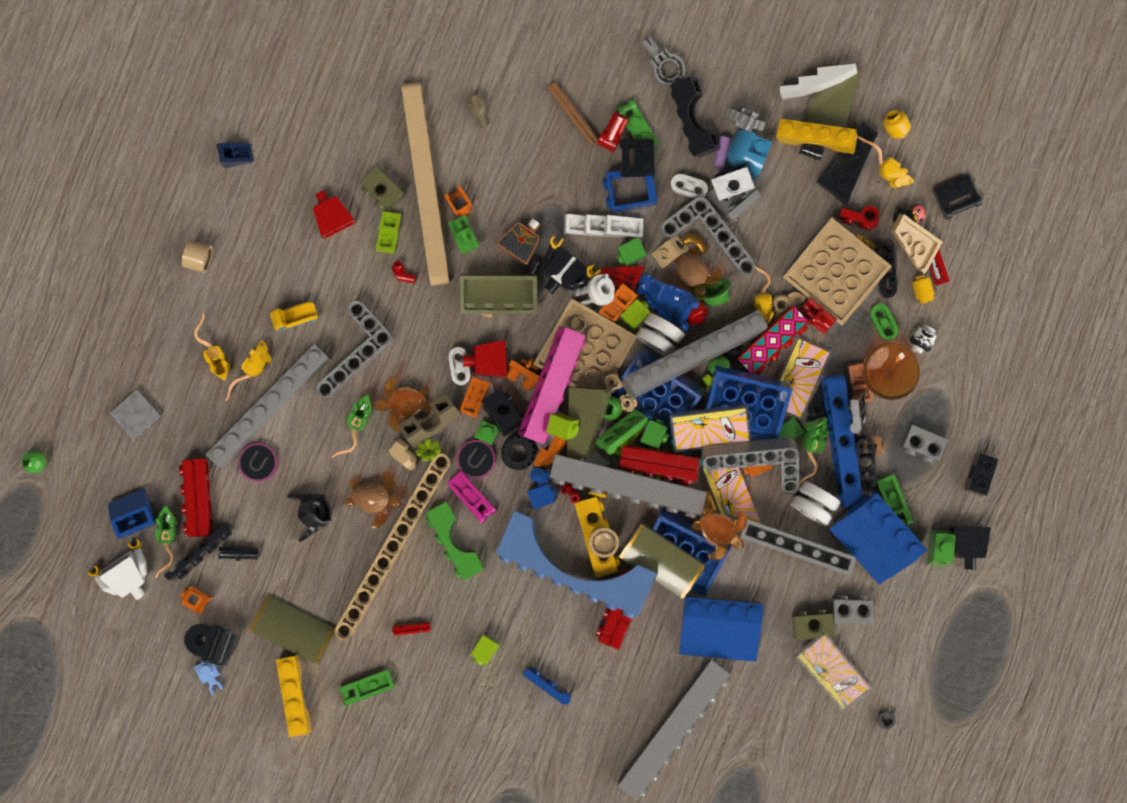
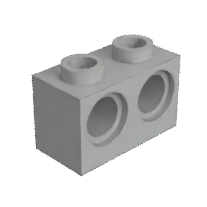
(924, 438)
(852, 615)

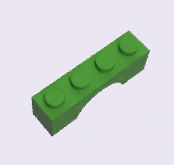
(442, 520)

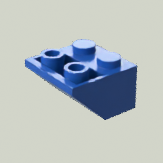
(131, 514)

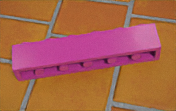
(552, 383)

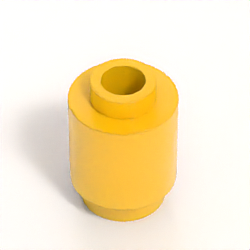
(923, 289)

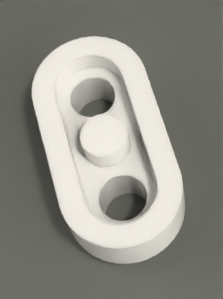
(690, 184)
(456, 367)

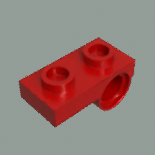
(849, 217)

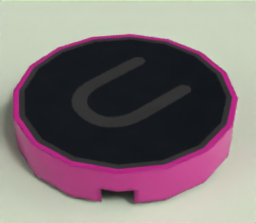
(476, 459)
(258, 462)

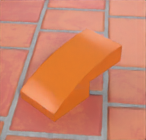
(622, 299)
(546, 456)

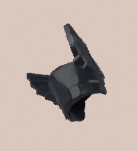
(312, 512)

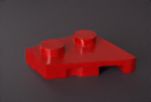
(624, 274)

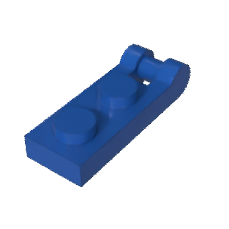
(548, 686)

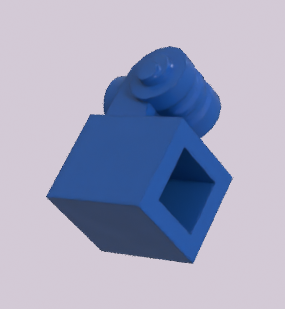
(543, 494)

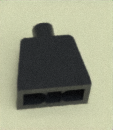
(971, 544)

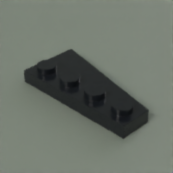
(845, 169)
(185, 564)

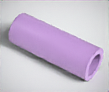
(721, 154)

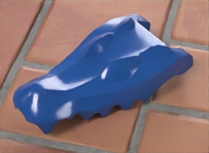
(668, 300)

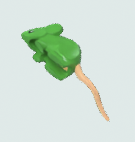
(358, 419)
(814, 440)
(166, 532)

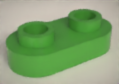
(885, 321)

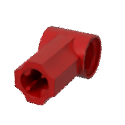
(611, 135)

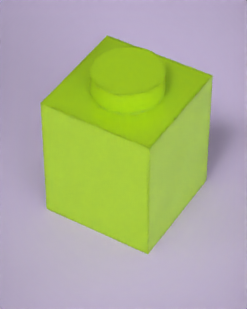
(635, 313)
(562, 426)
(484, 650)

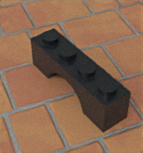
(687, 94)

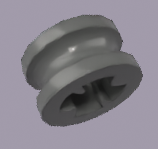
(890, 716)

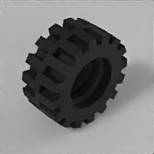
(530, 452)

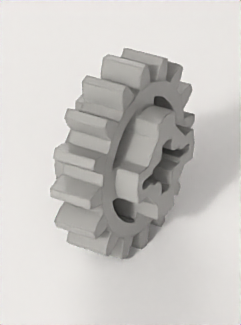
(745, 119)

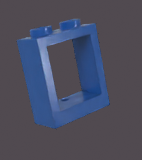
(610, 201)

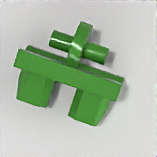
(463, 234)

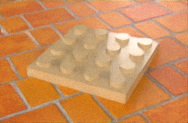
(837, 270)
(603, 349)

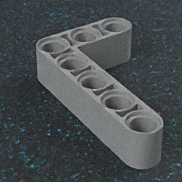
(712, 231)
(364, 361)
(777, 455)

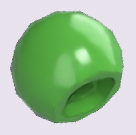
(719, 361)
(614, 409)
(34, 461)

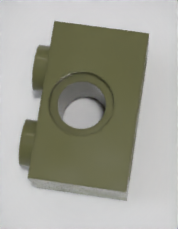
(375, 179)
(801, 629)

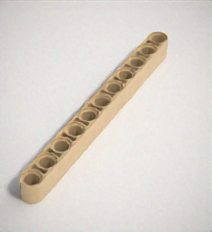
(425, 183)
(385, 552)

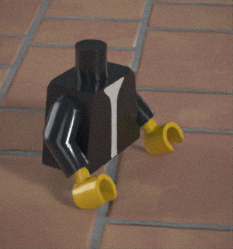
(565, 269)

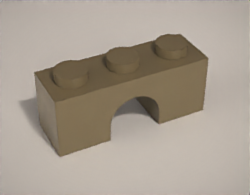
(441, 414)

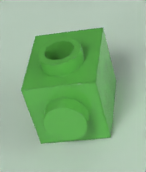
(631, 252)
(655, 434)

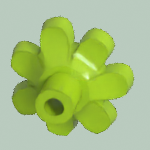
(428, 450)

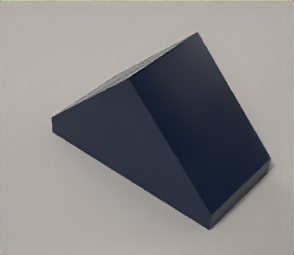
(234, 154)

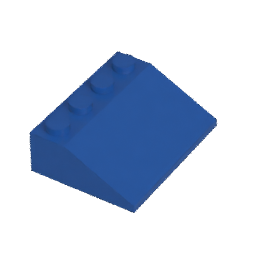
(764, 396)
(671, 397)
(680, 532)
(877, 538)
(720, 628)

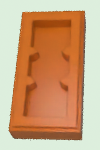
(475, 393)

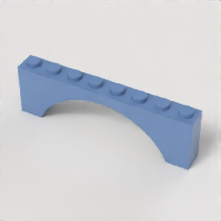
(523, 547)

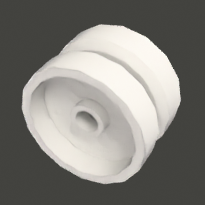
(661, 334)
(815, 503)

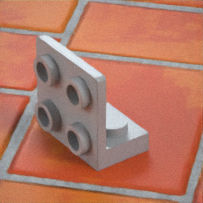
(736, 207)

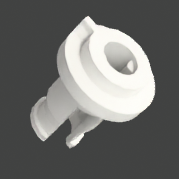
(600, 290)

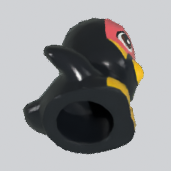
(914, 212)

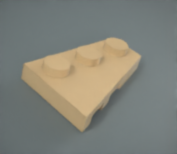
(916, 242)

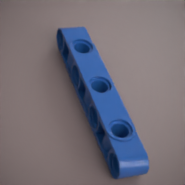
(843, 455)

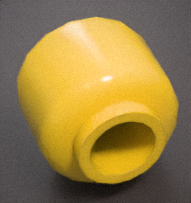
(896, 124)

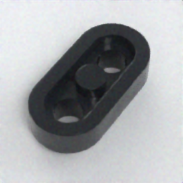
(817, 400)

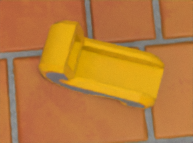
(293, 316)

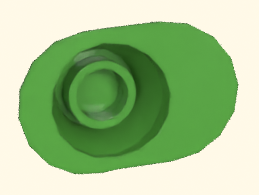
(715, 294)

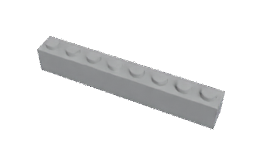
(694, 354)
(268, 407)
(628, 485)
(673, 729)

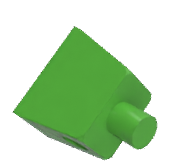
(941, 547)

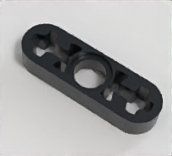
(892, 284)
(871, 469)

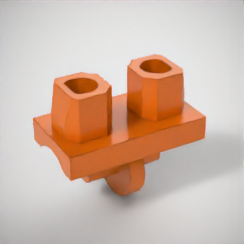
(516, 369)

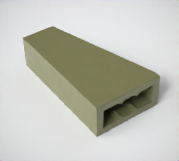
(589, 407)

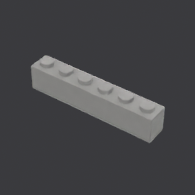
(798, 547)

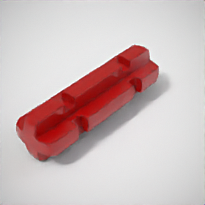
(412, 628)

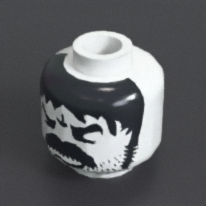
(922, 339)

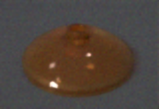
(901, 366)

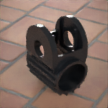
(217, 646)

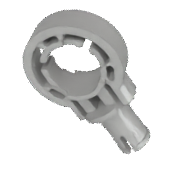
(655, 52)

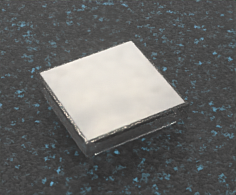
(135, 415)

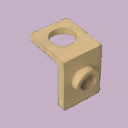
(669, 251)

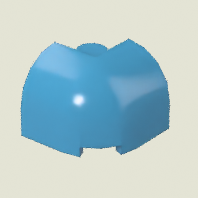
(748, 148)

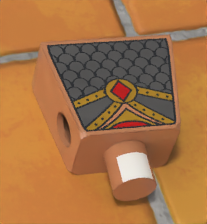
(521, 241)

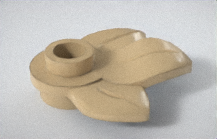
(792, 299)

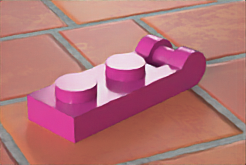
(471, 496)

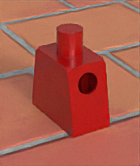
(331, 215)
(487, 360)

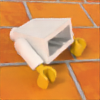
(123, 574)

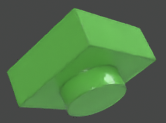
(487, 432)

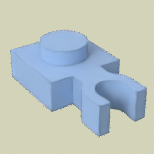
(208, 673)

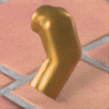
(691, 238)

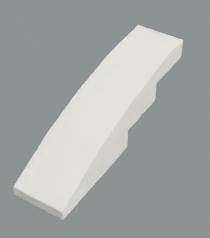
(826, 78)
(603, 226)

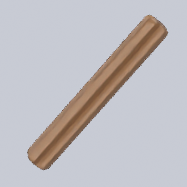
(573, 113)

